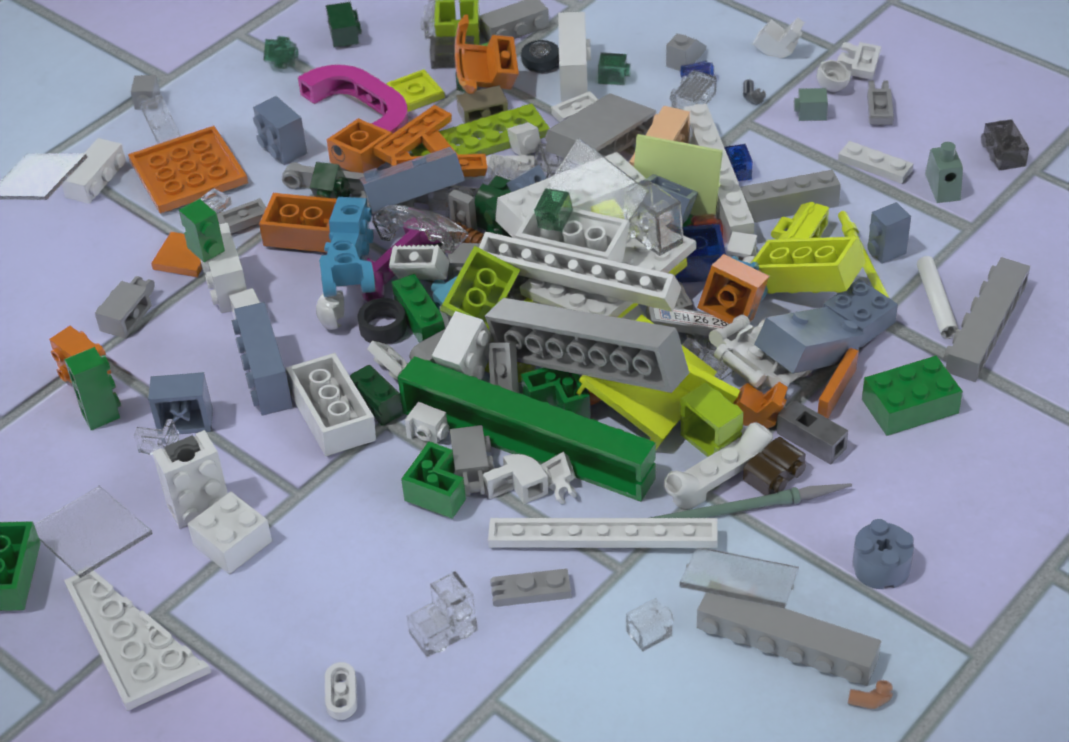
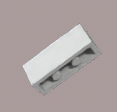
(95, 172)

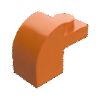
(759, 406)

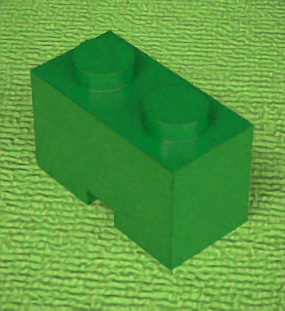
(202, 230)

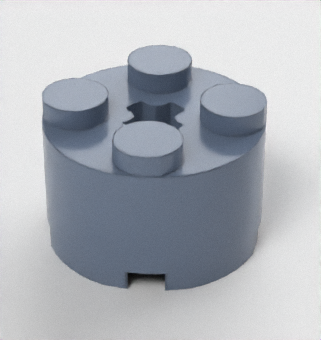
(882, 554)

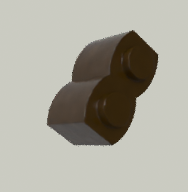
(774, 467)

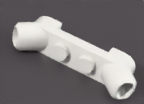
(691, 486)

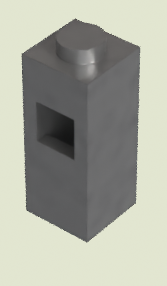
(812, 432)

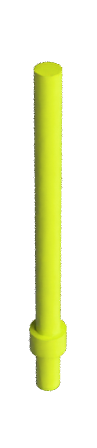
(850, 230)

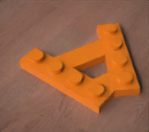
(426, 130)

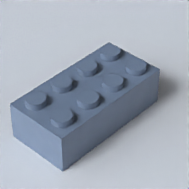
(261, 359)

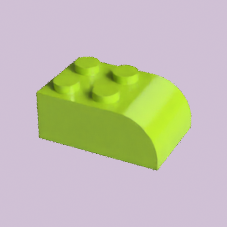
(480, 285)

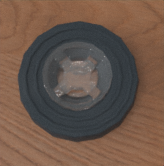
(540, 55)

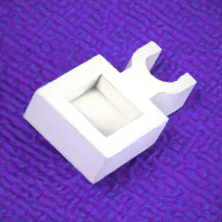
(559, 475)

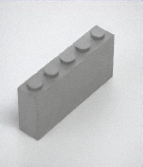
(604, 125)

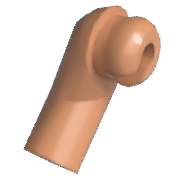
(874, 698)

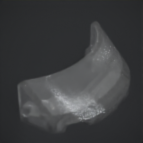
(435, 225)

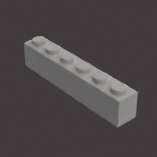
(987, 319)
(791, 636)

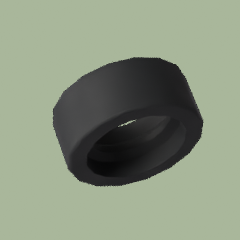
(378, 308)

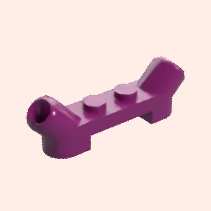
(381, 267)

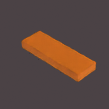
(838, 383)

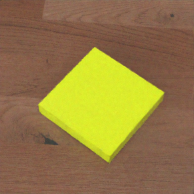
(417, 89)

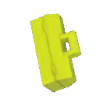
(808, 222)

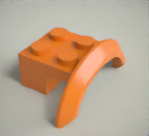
(487, 64)

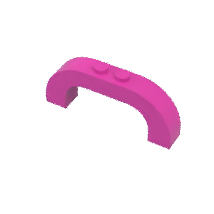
(353, 81)

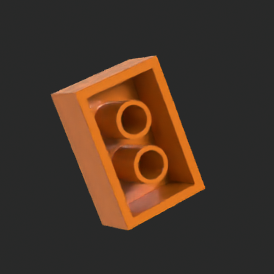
(297, 222)

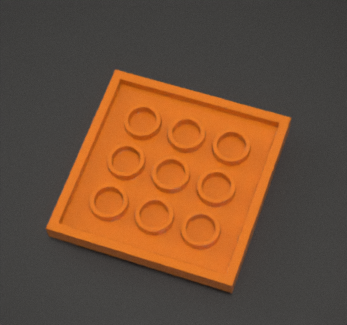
(187, 168)

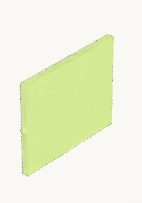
(684, 164)

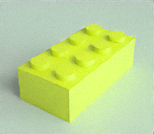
(810, 264)

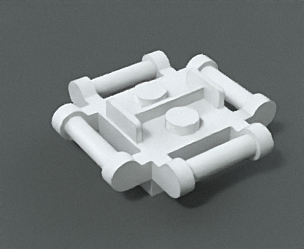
(748, 359)

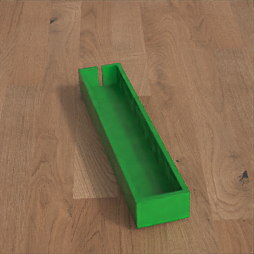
(533, 427)

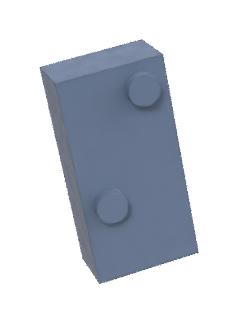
(411, 178)
(808, 339)

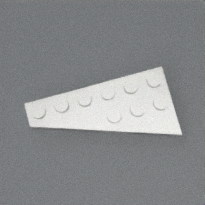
(132, 645)

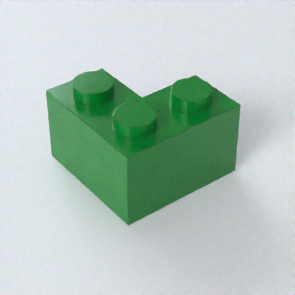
(557, 389)
(432, 481)

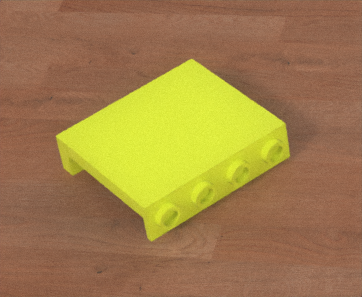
(648, 409)

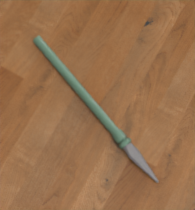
(783, 497)

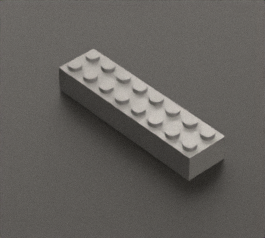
(591, 344)

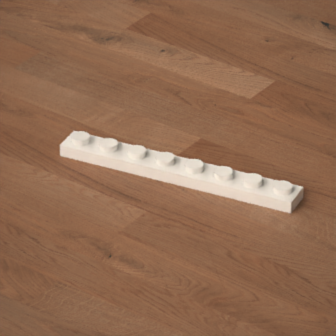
(603, 532)

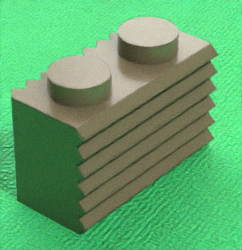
(481, 103)

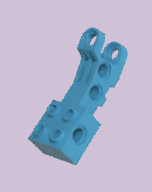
(348, 247)

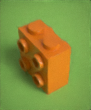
(69, 343)

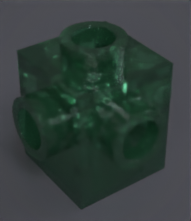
(280, 52)

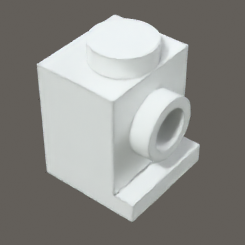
(427, 423)

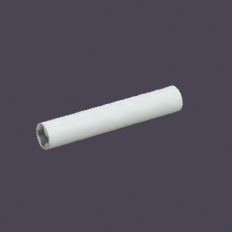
(937, 297)

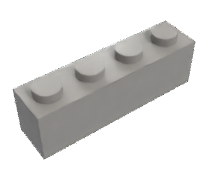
(786, 195)

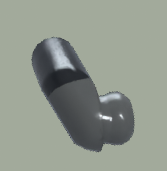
(754, 96)

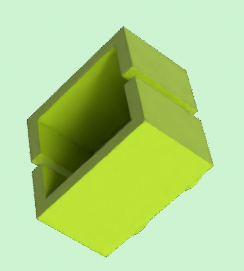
(446, 22)
(709, 420)

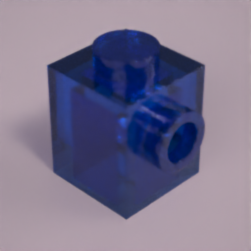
(740, 161)

